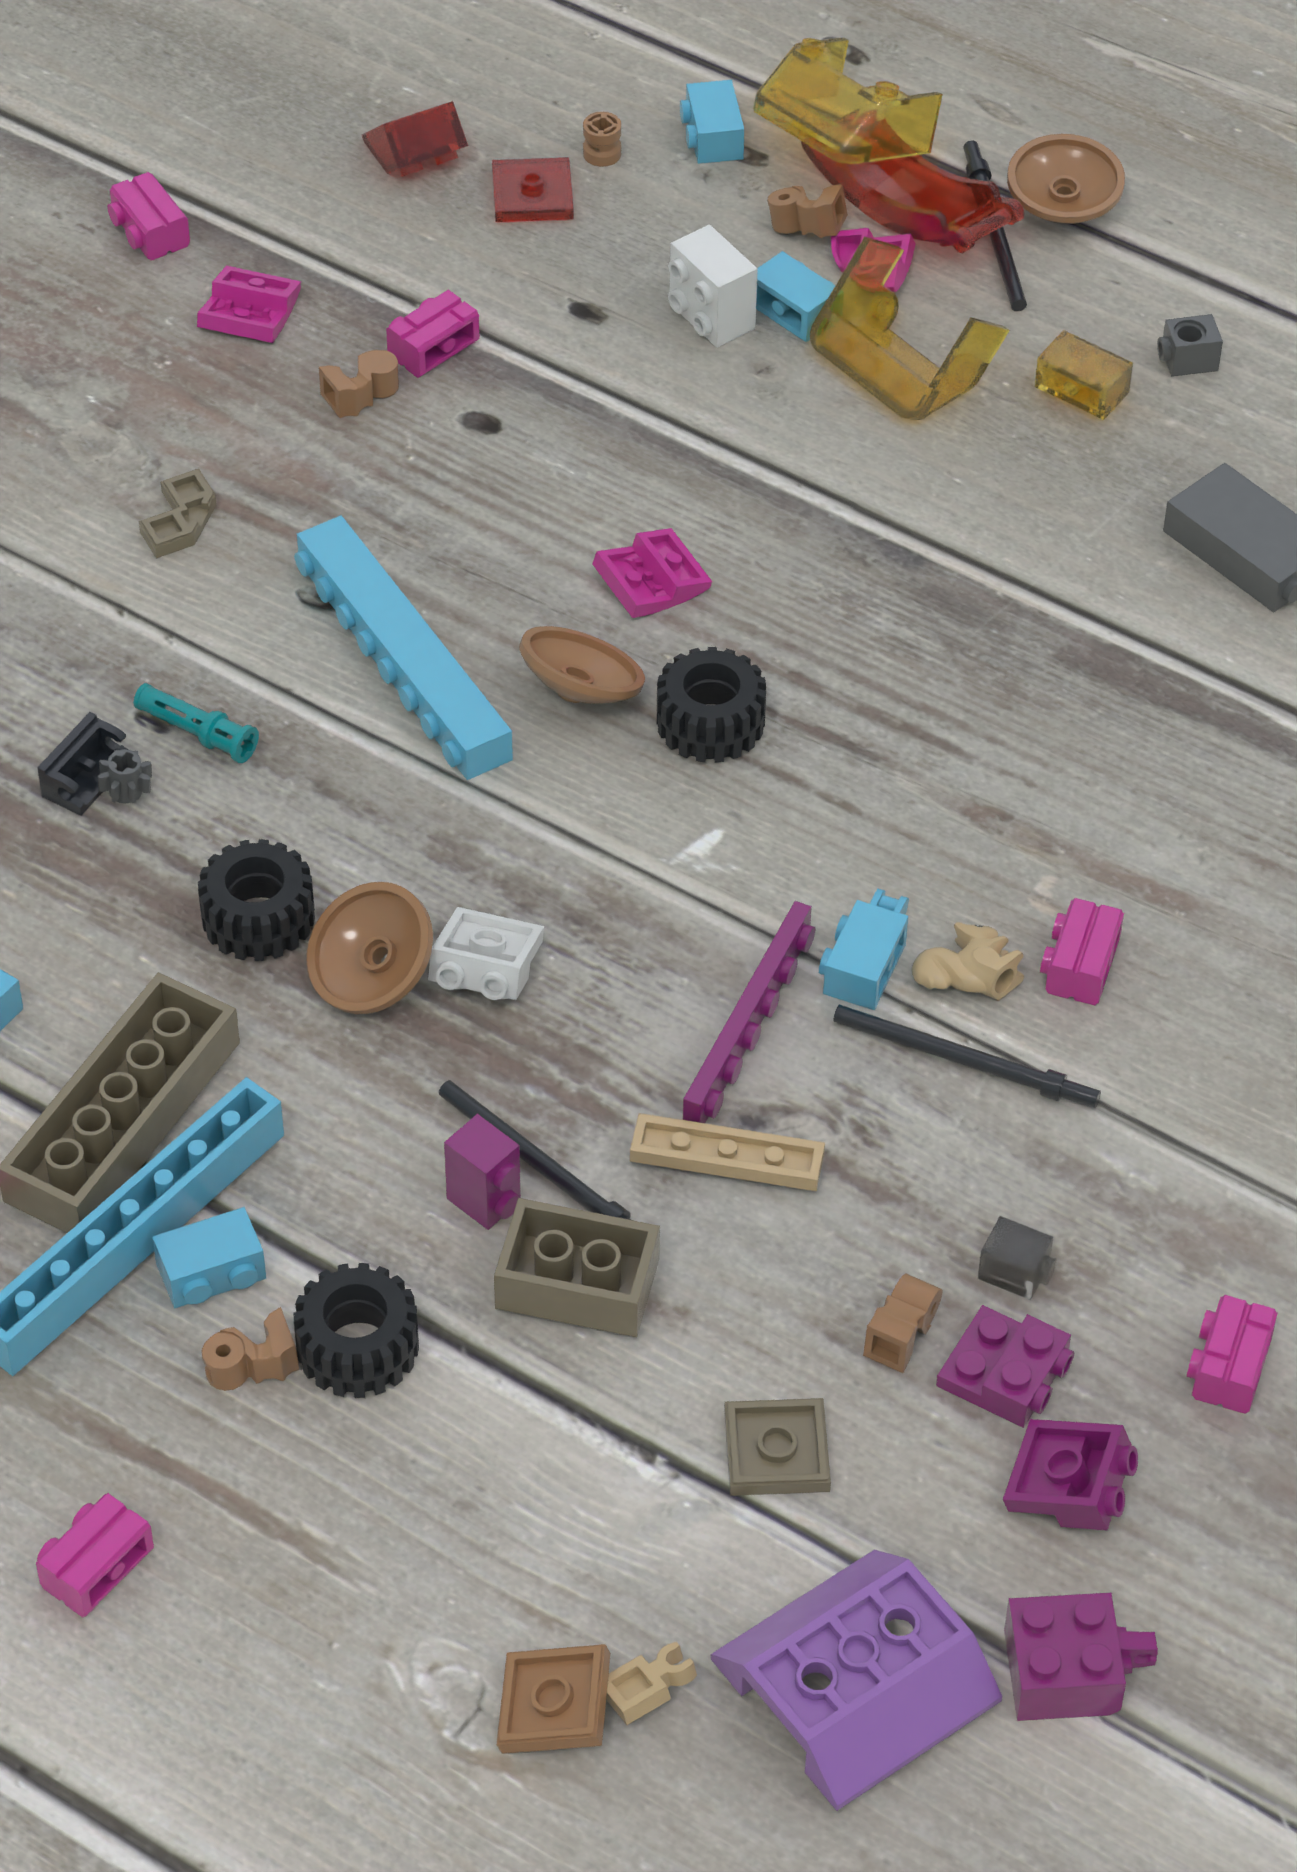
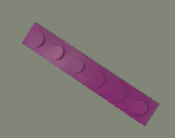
(743, 1026)

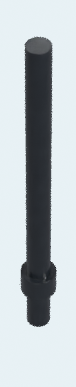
(979, 170)
(1050, 1083)
(534, 1156)

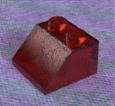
(417, 139)

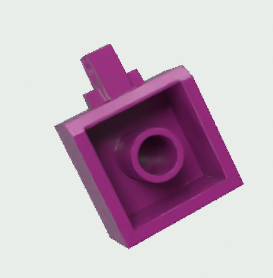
(1071, 1655)

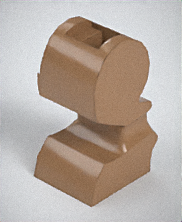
(794, 212)
(375, 379)
(894, 1326)
(234, 1357)

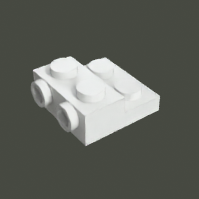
(484, 954)

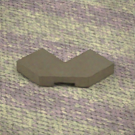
(191, 506)

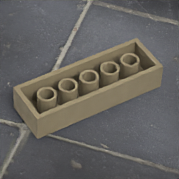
(119, 1103)

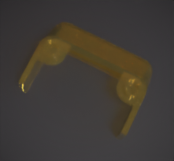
(838, 115)
(857, 339)

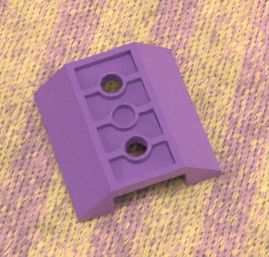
(886, 1690)

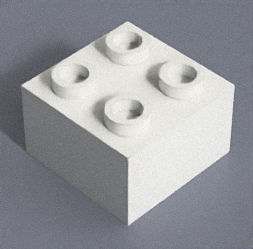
(712, 286)

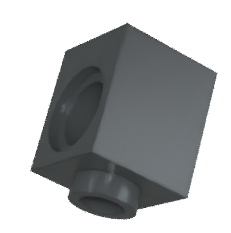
(1190, 345)

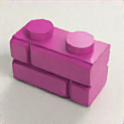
(148, 216)
(433, 333)
(1083, 951)
(1233, 1353)
(93, 1554)

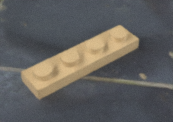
(727, 1152)

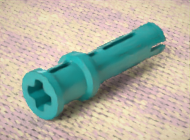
(209, 727)

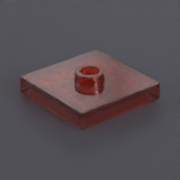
(532, 189)

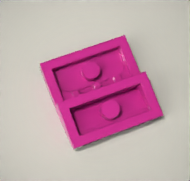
(249, 304)
(652, 573)

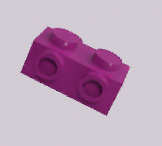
(1007, 1364)
(1072, 1472)

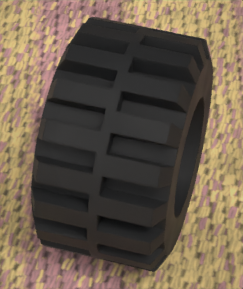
(711, 729)
(262, 926)
(351, 1298)

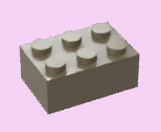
(577, 1267)

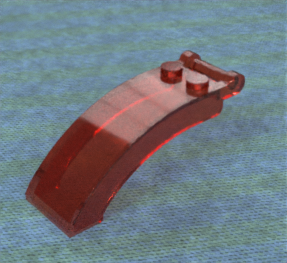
(921, 199)

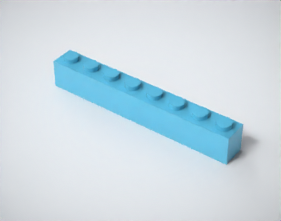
(404, 648)
(121, 1229)

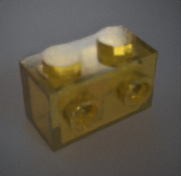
(1083, 374)

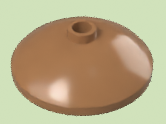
(1066, 178)
(580, 666)
(354, 938)

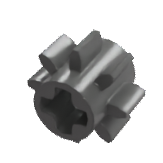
(125, 776)

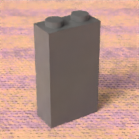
(1238, 534)

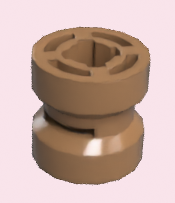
(602, 132)

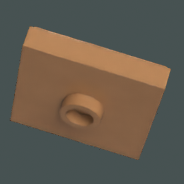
(553, 1699)

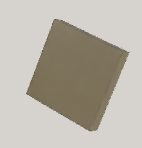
(777, 1446)

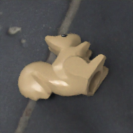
(976, 968)

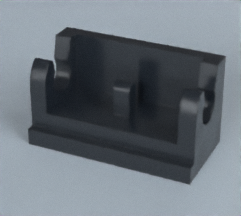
(72, 768)

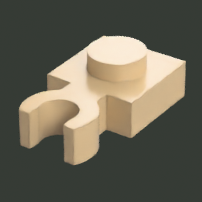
(644, 1686)

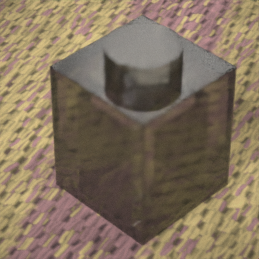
(1016, 1258)

